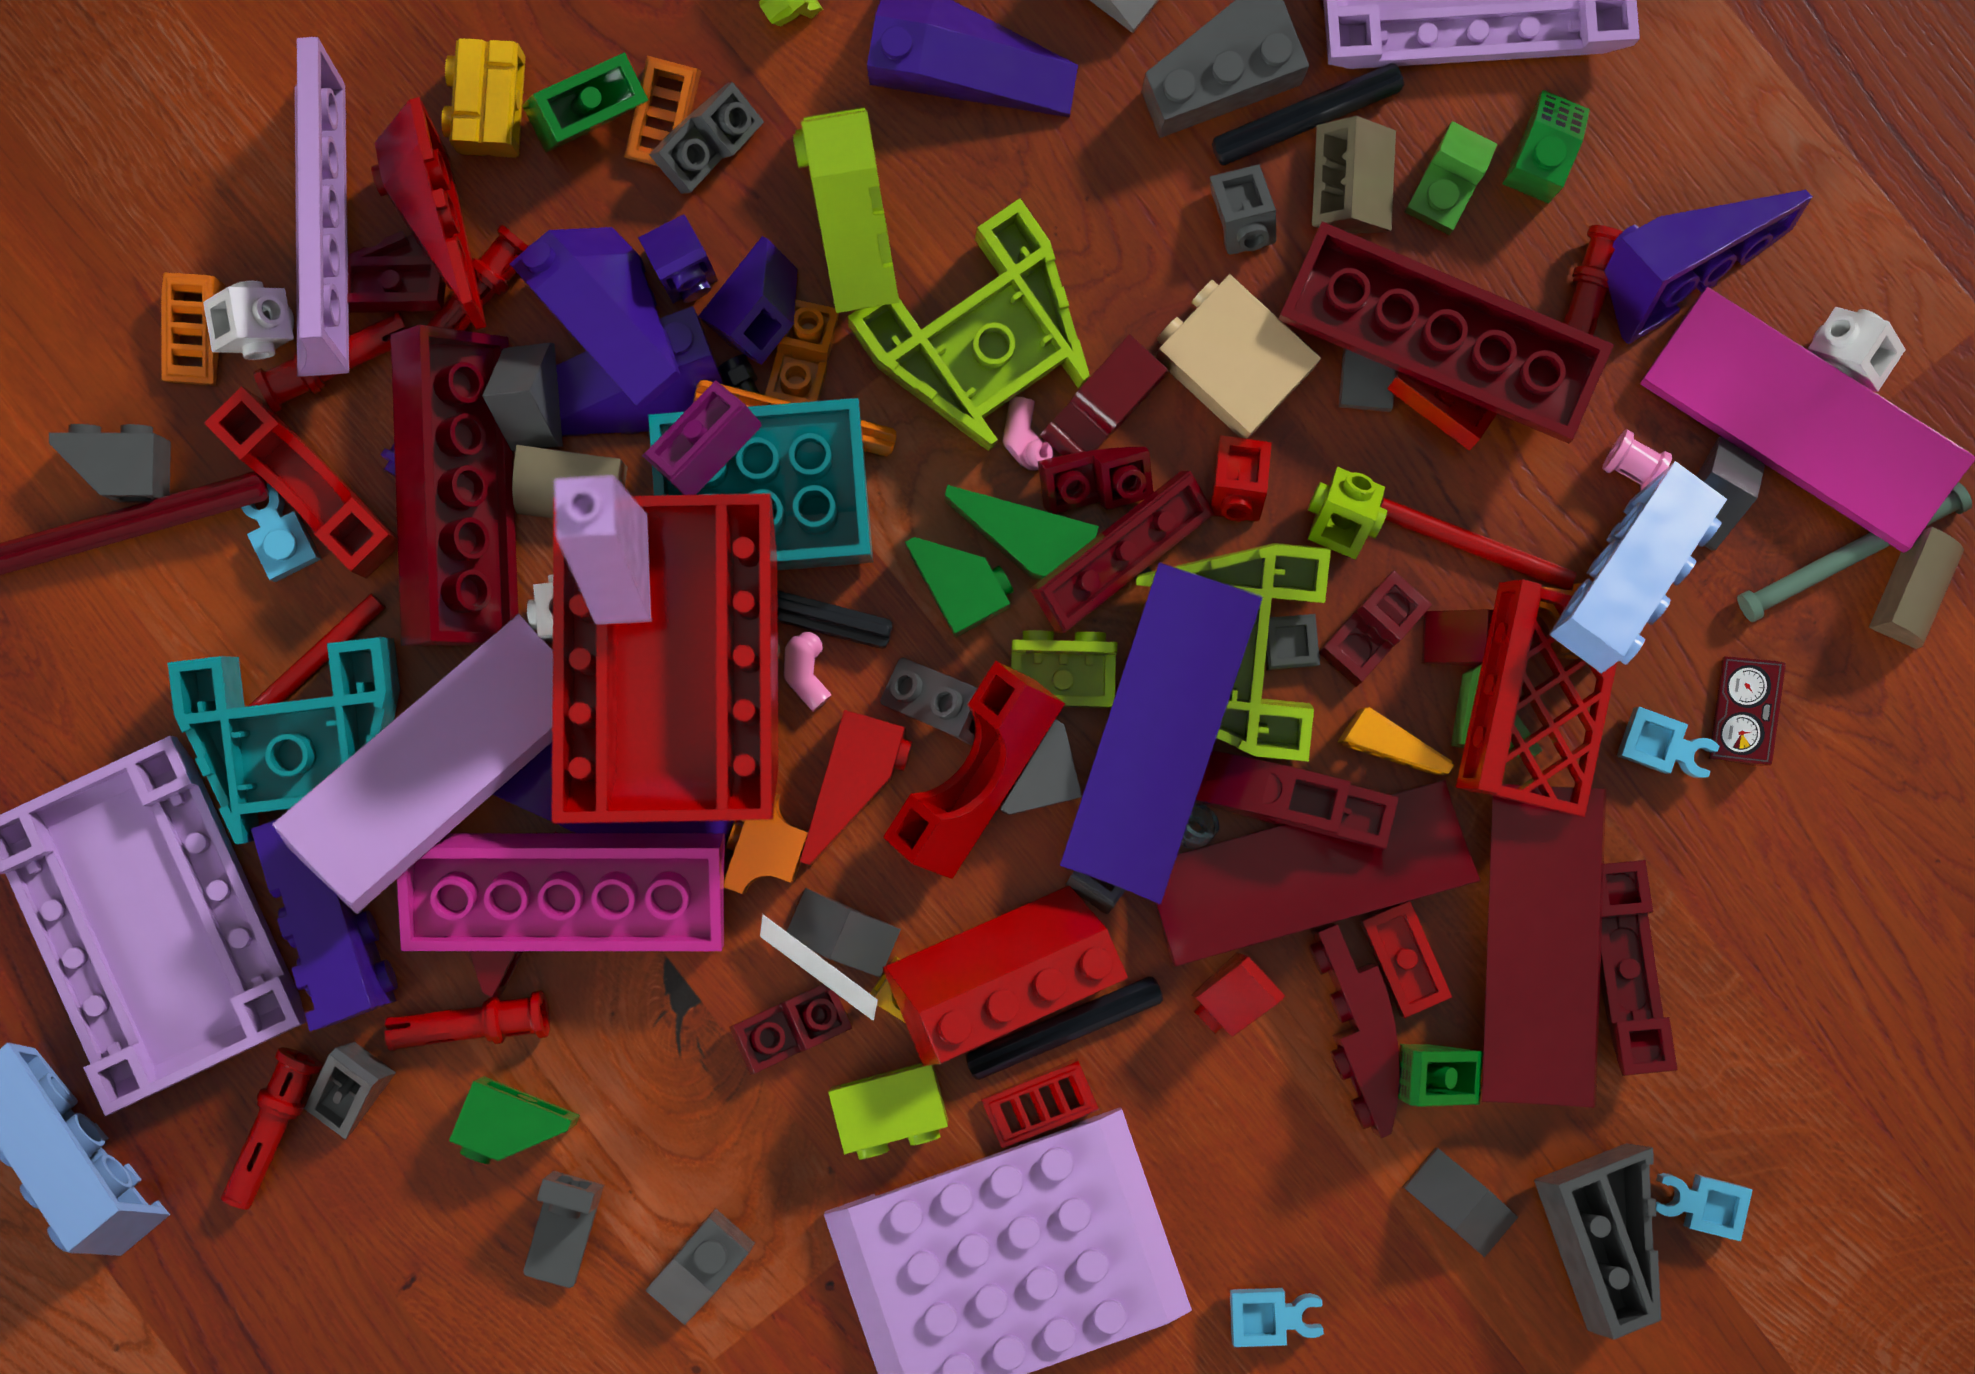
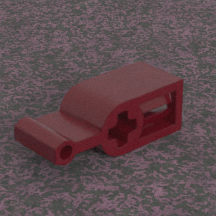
(1106, 399)

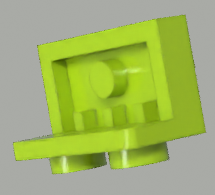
(1073, 671)

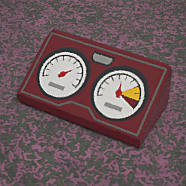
(1747, 710)

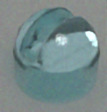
(1207, 821)

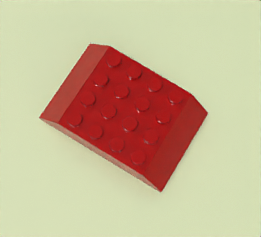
(679, 708)

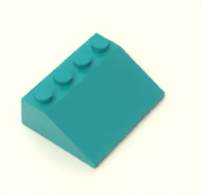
(815, 475)

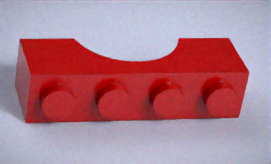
(304, 482)
(944, 823)

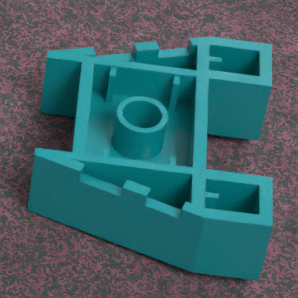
(281, 751)

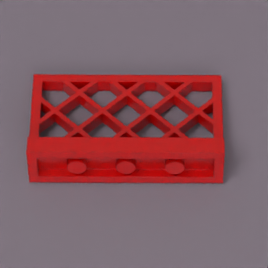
(1499, 699)

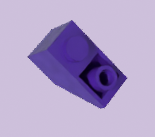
(679, 260)
(755, 302)

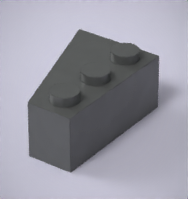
(1226, 65)
(1605, 1237)

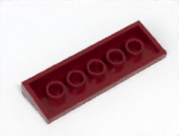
(1446, 332)
(451, 489)
(1305, 879)
(1544, 952)

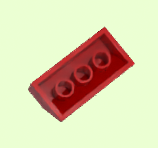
(1003, 975)

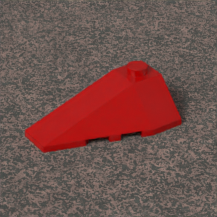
(423, 189)

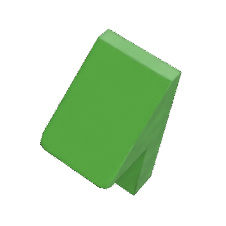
(1451, 178)

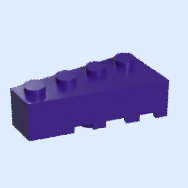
(334, 944)

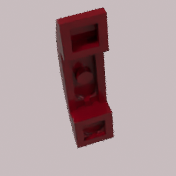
(1629, 973)

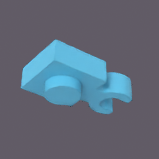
(281, 540)
(1659, 743)
(1709, 1206)
(1263, 1317)

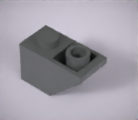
(120, 465)

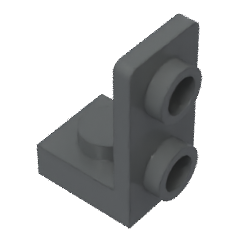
(931, 699)
(562, 1228)

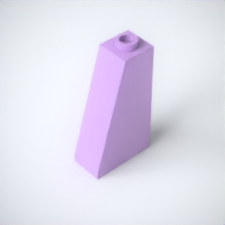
(605, 547)

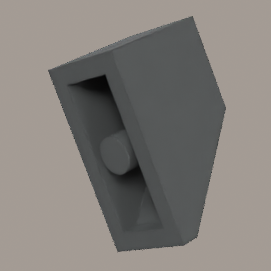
(700, 1267)

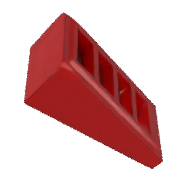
(1066, 1113)

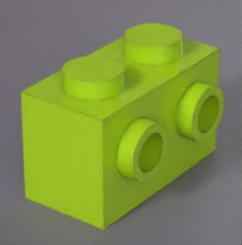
(888, 1109)

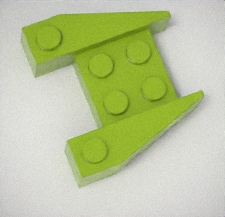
(848, 207)
(991, 340)
(1273, 571)

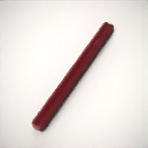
(132, 521)

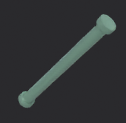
(1756, 603)

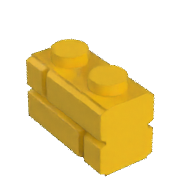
(485, 97)

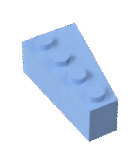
(1638, 568)
(62, 1162)

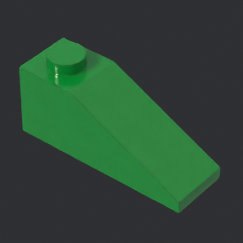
(1025, 535)

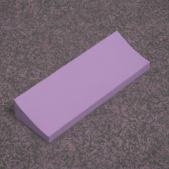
(320, 213)
(427, 768)

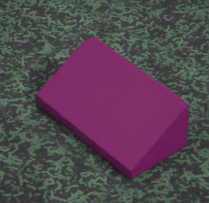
(703, 439)

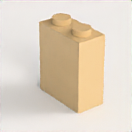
(1235, 356)

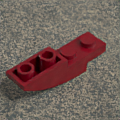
(1297, 799)
(1370, 1047)

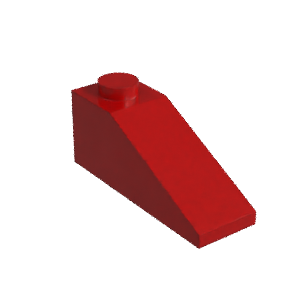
(857, 771)

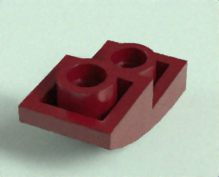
(1094, 476)
(790, 1028)

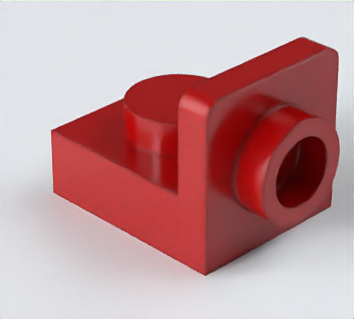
(1241, 478)

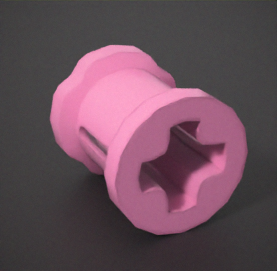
(1636, 460)

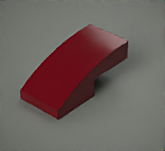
(1375, 628)

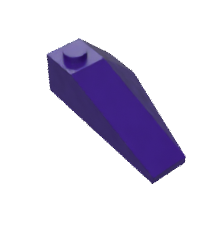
(966, 57)
(1688, 251)
(605, 303)
(595, 403)

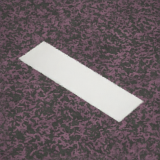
(818, 967)

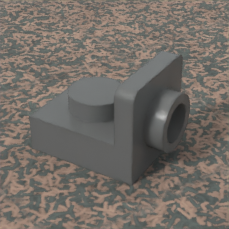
(1244, 209)

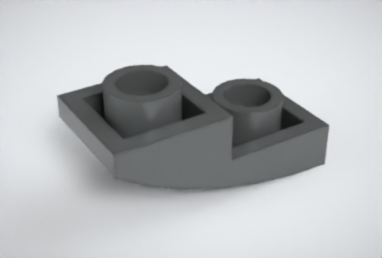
(705, 137)

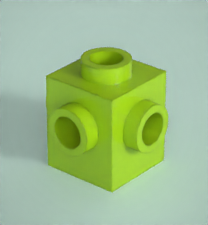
(1346, 512)

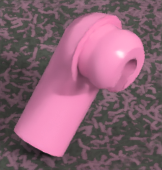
(1020, 438)
(799, 669)

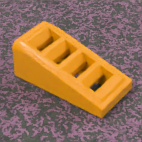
(1384, 739)

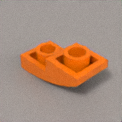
(803, 354)

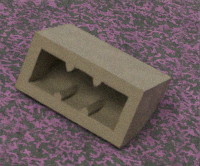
(1354, 175)
(538, 467)
(1917, 588)

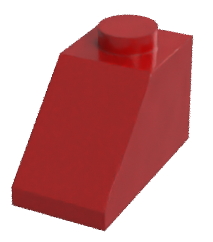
(1235, 996)

